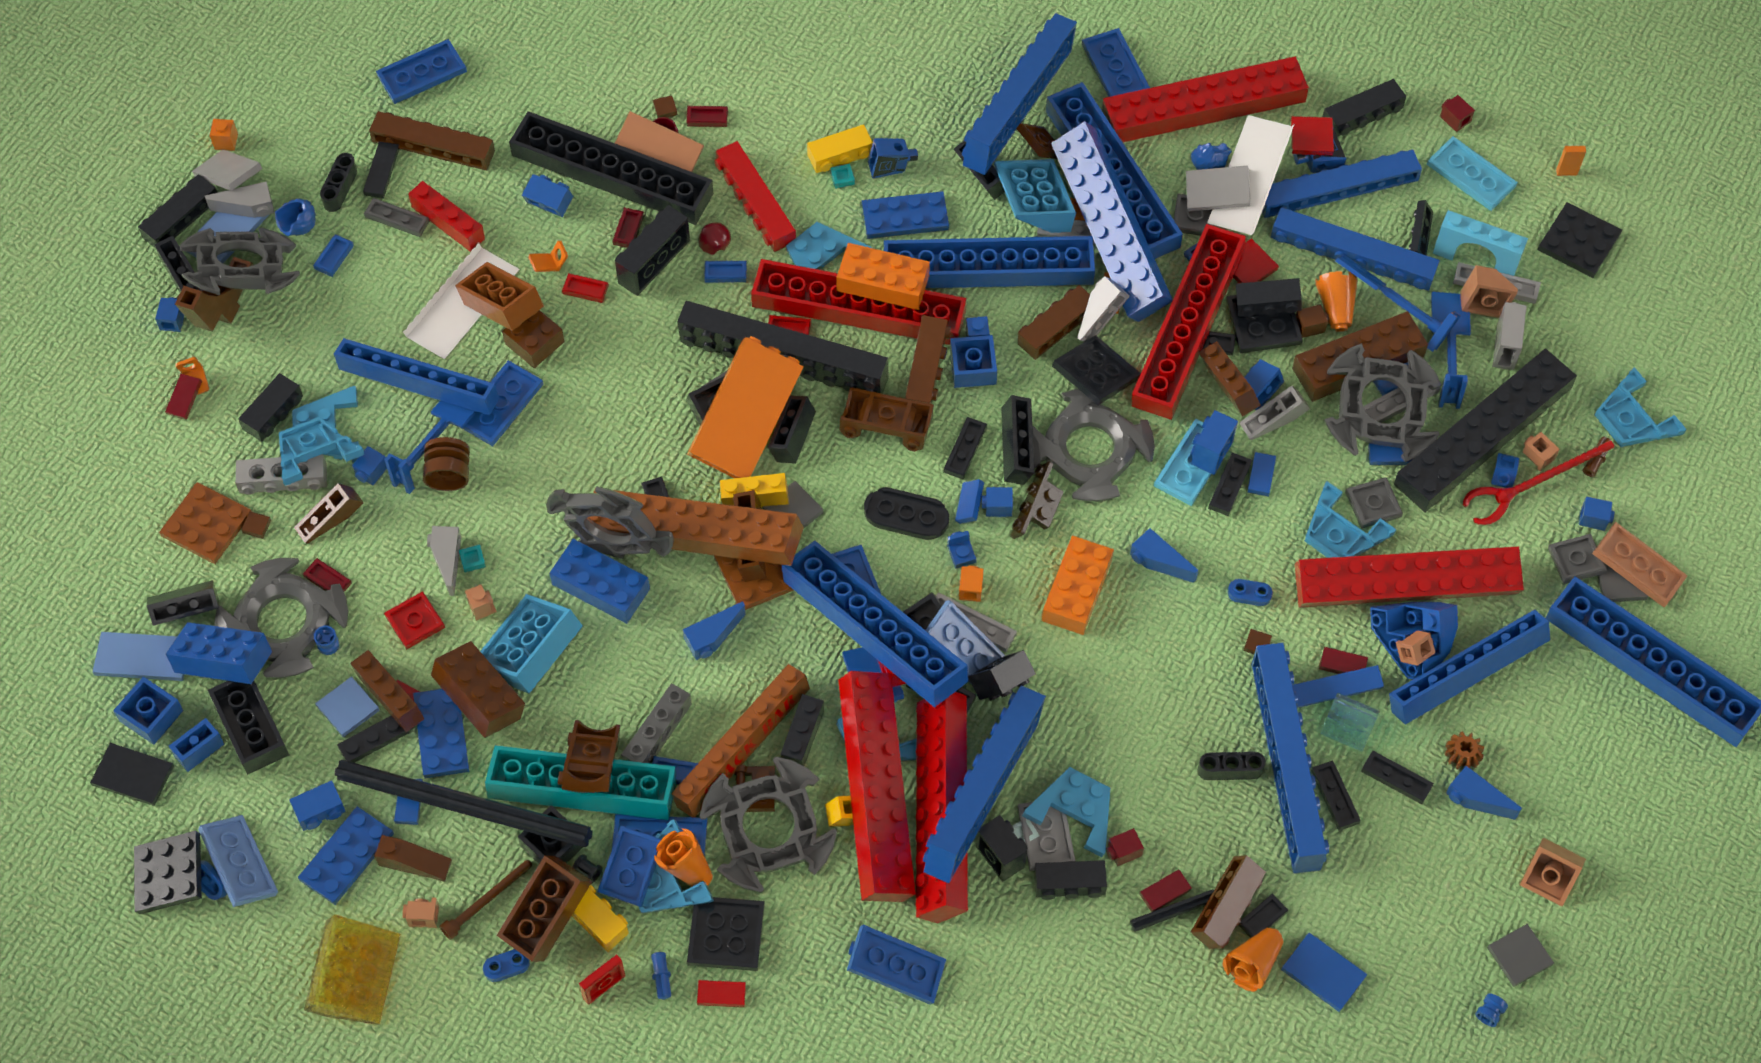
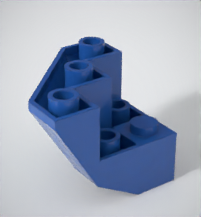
(1401, 620)

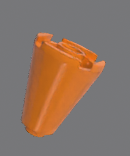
(1338, 298)
(684, 858)
(1254, 959)

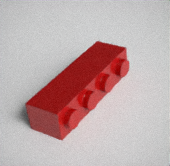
(446, 216)

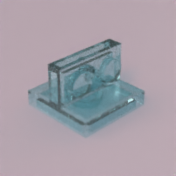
(1349, 722)

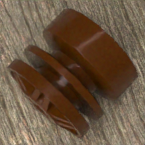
(446, 464)

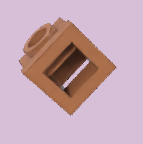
(1540, 450)
(480, 602)
(1416, 648)
(421, 913)

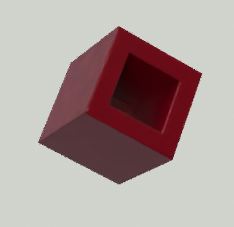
(1457, 113)
(1124, 847)

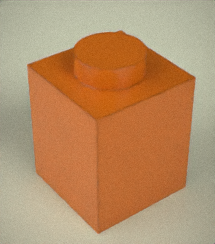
(223, 134)
(971, 583)

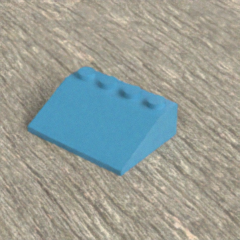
(1037, 194)
(530, 641)

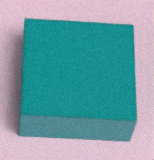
(842, 176)
(472, 558)

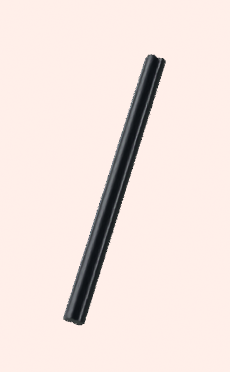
(464, 803)

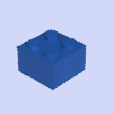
(973, 361)
(1213, 442)
(148, 710)

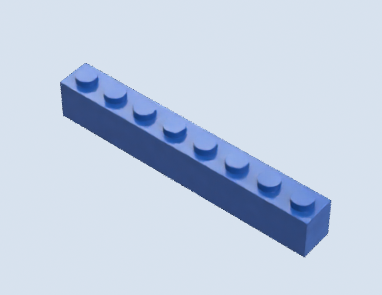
(1342, 182)
(1368, 252)
(416, 376)
(1469, 667)

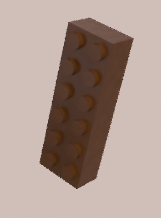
(1383, 340)

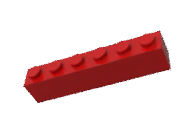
(755, 196)

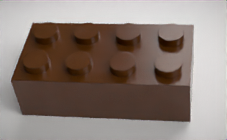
(477, 689)
(544, 908)

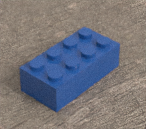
(599, 581)
(219, 653)

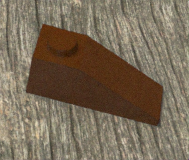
(329, 512)
(411, 858)

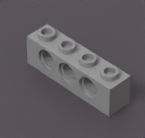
(270, 469)

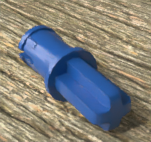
(661, 975)

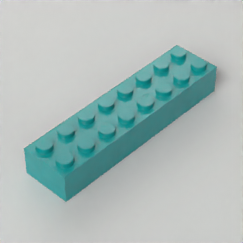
(533, 779)

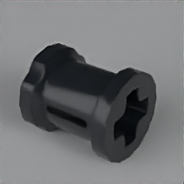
(587, 868)

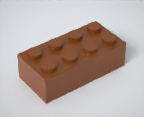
(499, 296)

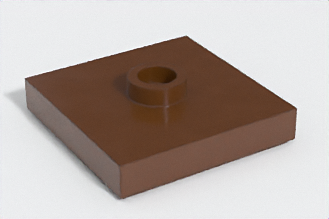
(1038, 139)

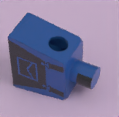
(889, 157)
(1321, 162)

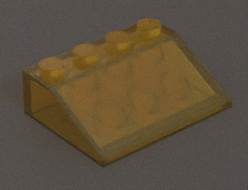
(352, 971)

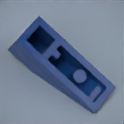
(1159, 556)
(707, 635)
(1479, 795)

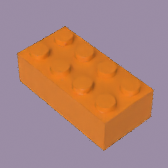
(883, 276)
(1077, 585)

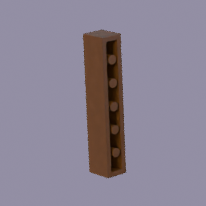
(433, 140)

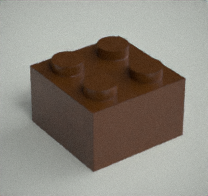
(534, 338)

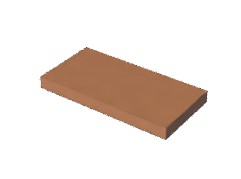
(659, 142)
(1639, 564)

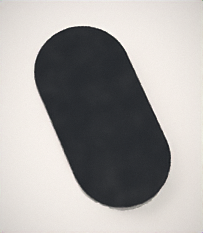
(906, 513)

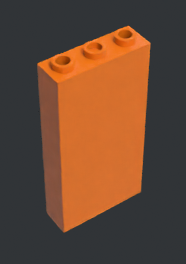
(745, 409)

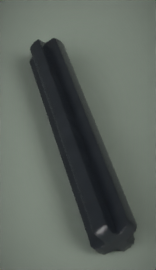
(1171, 911)

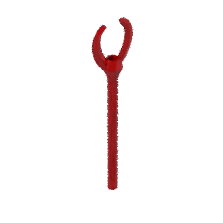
(1505, 495)

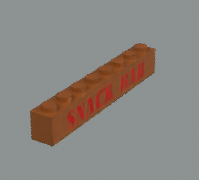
(741, 738)

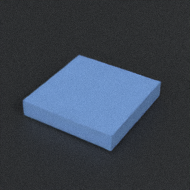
(347, 707)

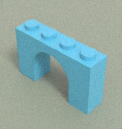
(1461, 229)

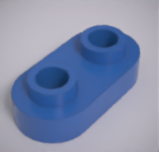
(1250, 592)
(211, 882)
(507, 967)

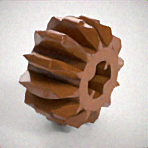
(1464, 750)

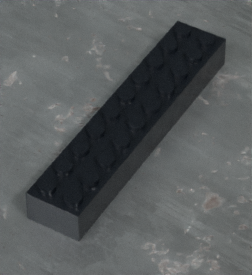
(610, 167)
(822, 359)
(1484, 430)

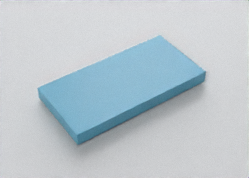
(1471, 173)
(1179, 476)

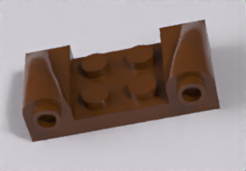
(887, 416)
(589, 759)

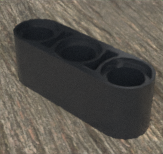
(338, 182)
(1239, 759)

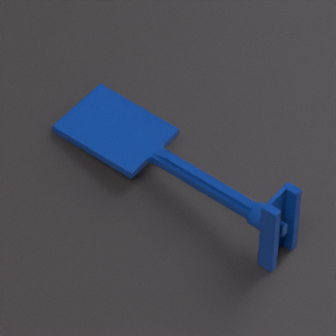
(1440, 329)
(1453, 385)
(400, 469)

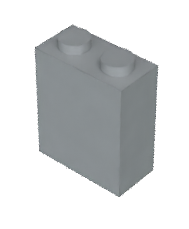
(1509, 336)

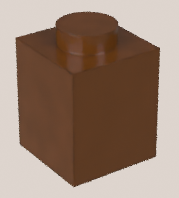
(1312, 321)

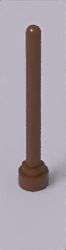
(451, 927)

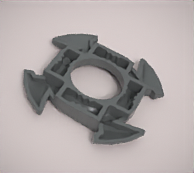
(263, 276)
(1355, 422)
(1097, 477)
(616, 507)
(275, 583)
(750, 858)

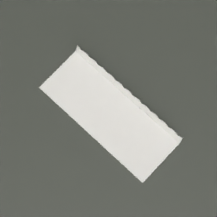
(1261, 150)
(445, 316)

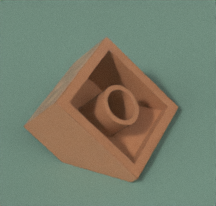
(1486, 292)
(1552, 872)

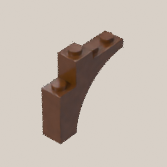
(206, 308)

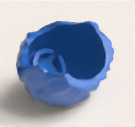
(1210, 156)
(295, 217)

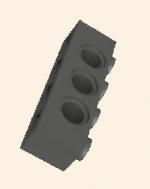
(658, 726)

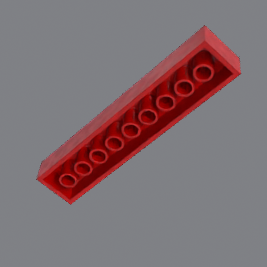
(1206, 99)
(815, 296)
(1188, 322)
(1409, 576)
(939, 772)
(876, 787)

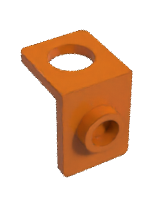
(549, 261)
(195, 371)

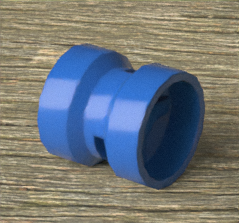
(324, 635)
(1491, 1010)

